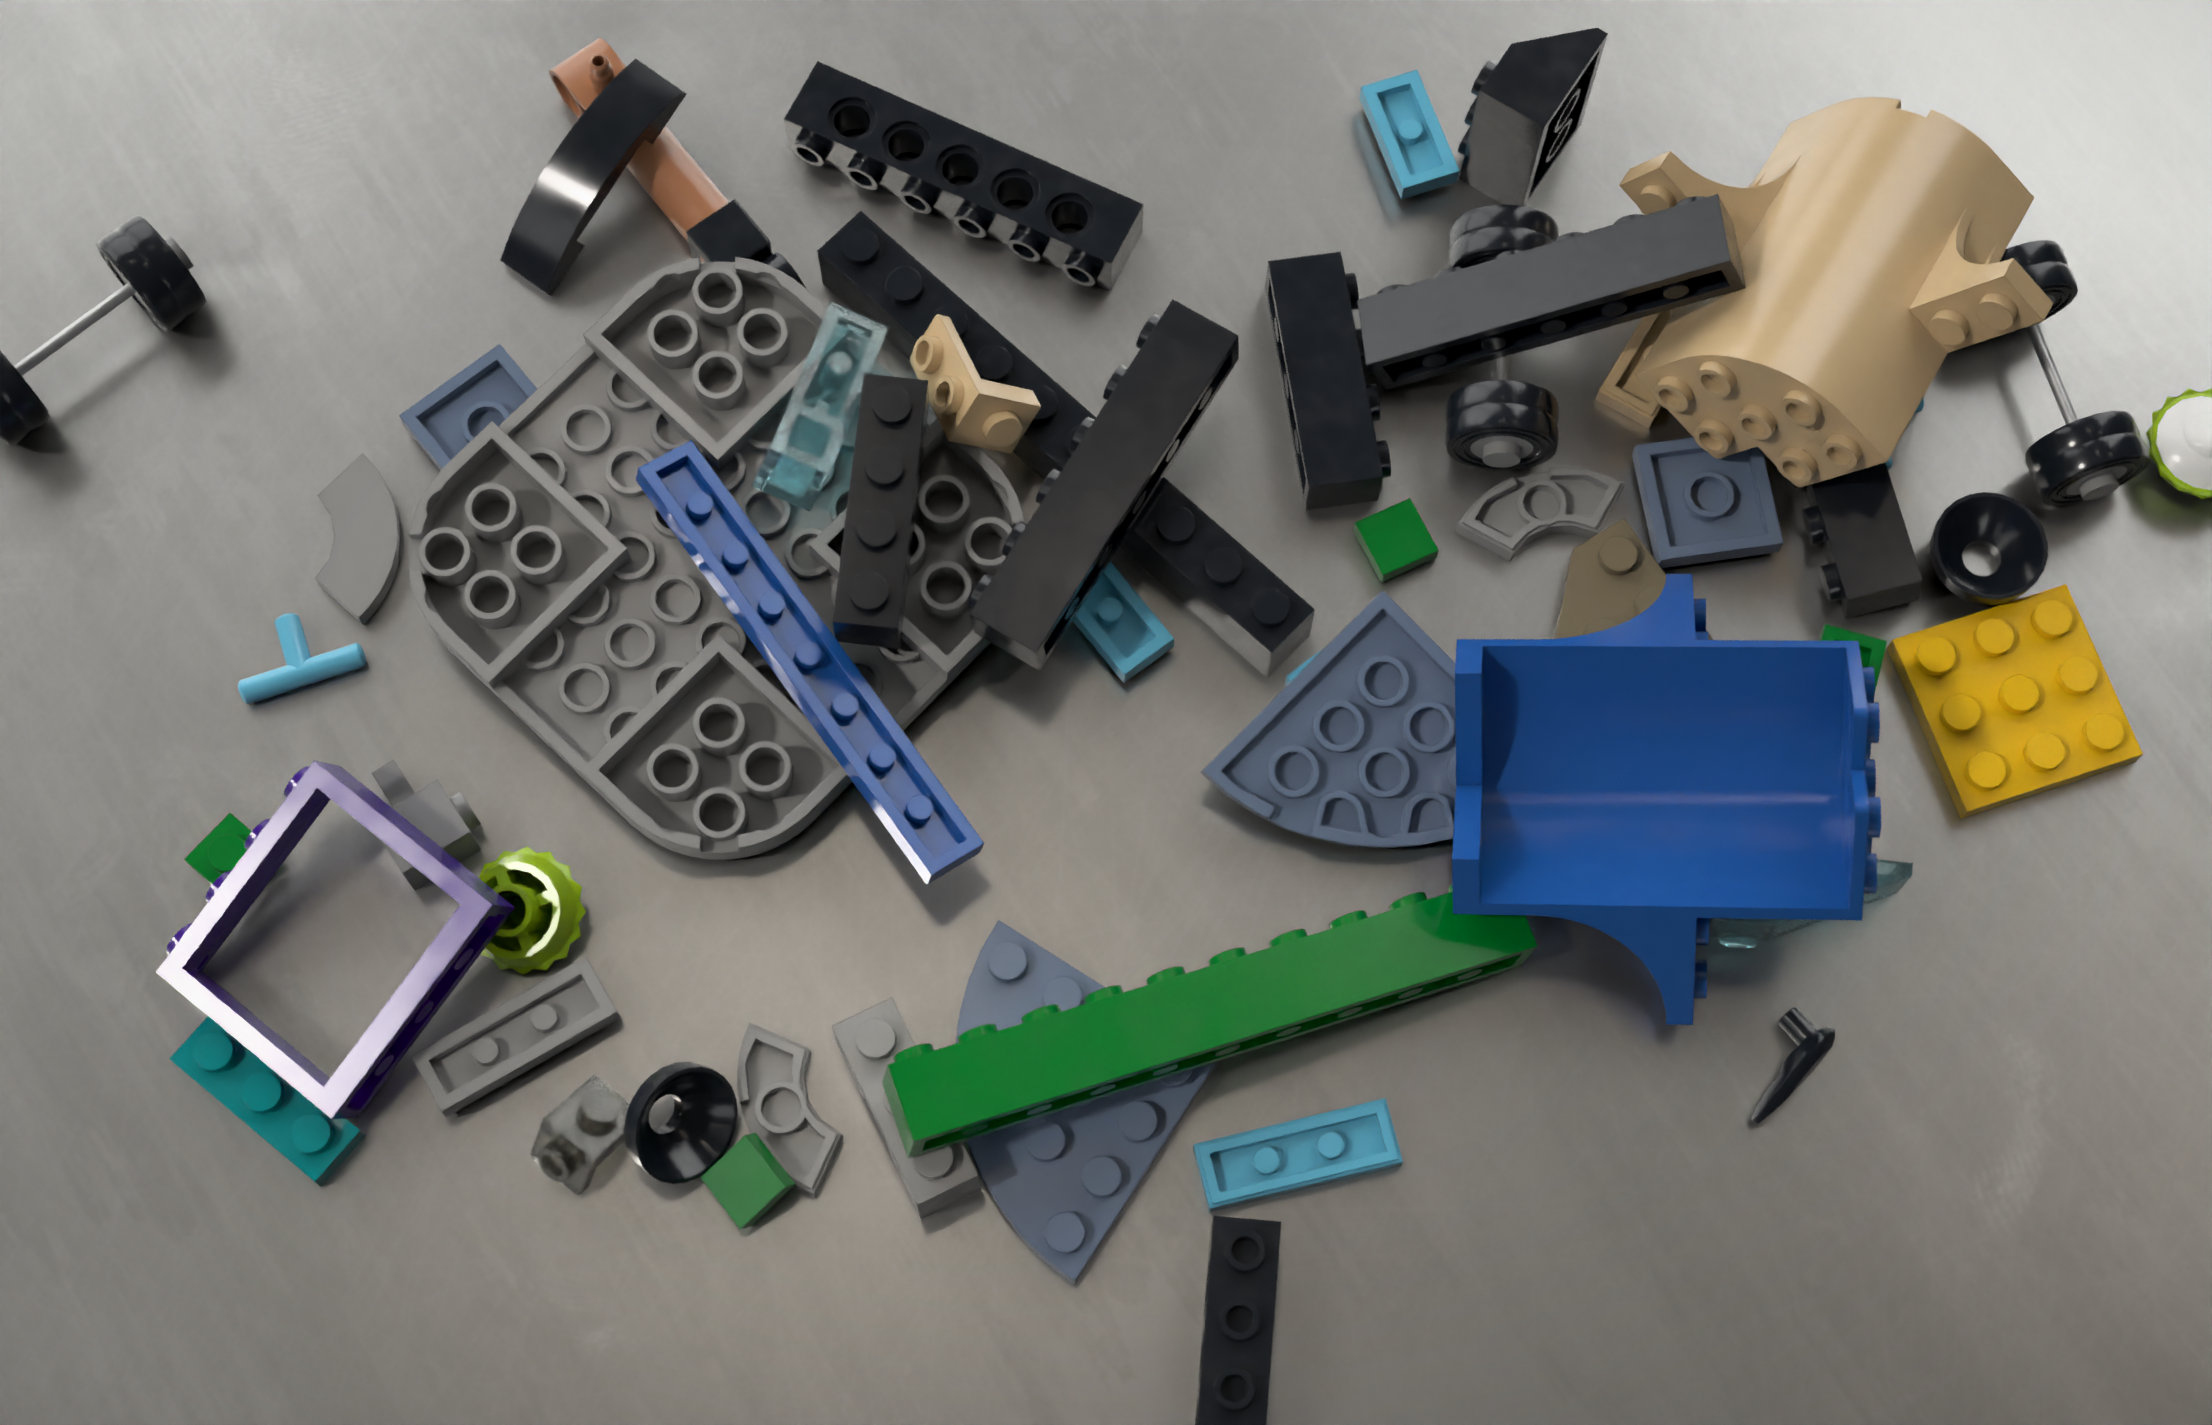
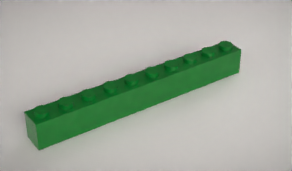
(1194, 1017)

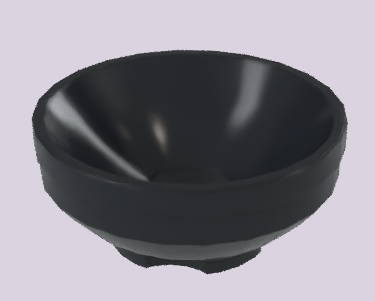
(2001, 527)
(694, 1134)

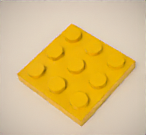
(2014, 701)

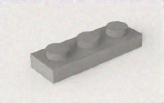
(515, 1037)

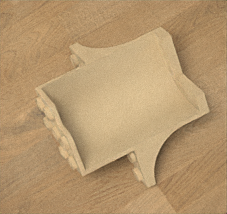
(1861, 269)

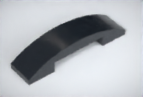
(585, 170)

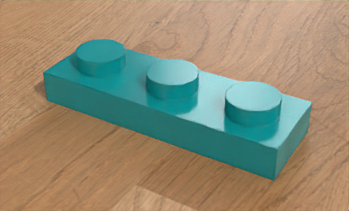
(266, 1101)

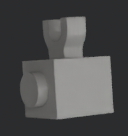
(431, 811)

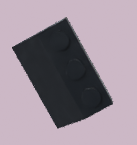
(1528, 112)

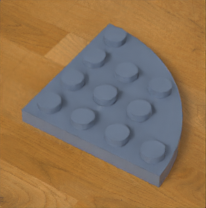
(1355, 741)
(1076, 1168)

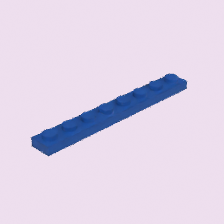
(809, 662)

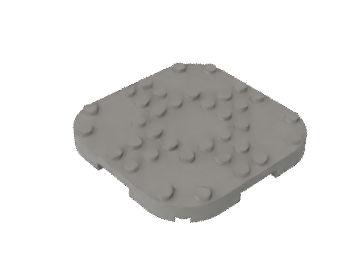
(601, 626)

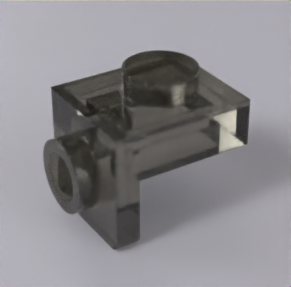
(581, 1134)

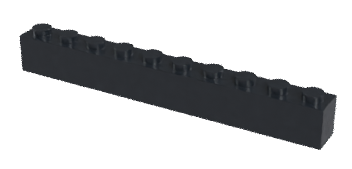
(1171, 534)

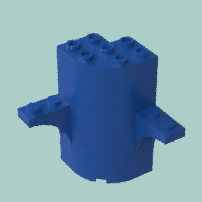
(1664, 783)

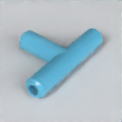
(300, 666)

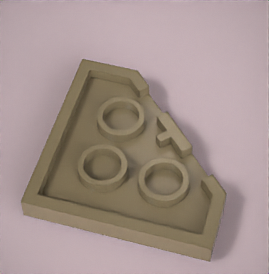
(1608, 582)

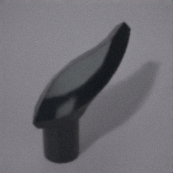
(1801, 1062)

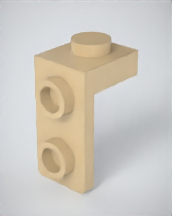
(967, 406)

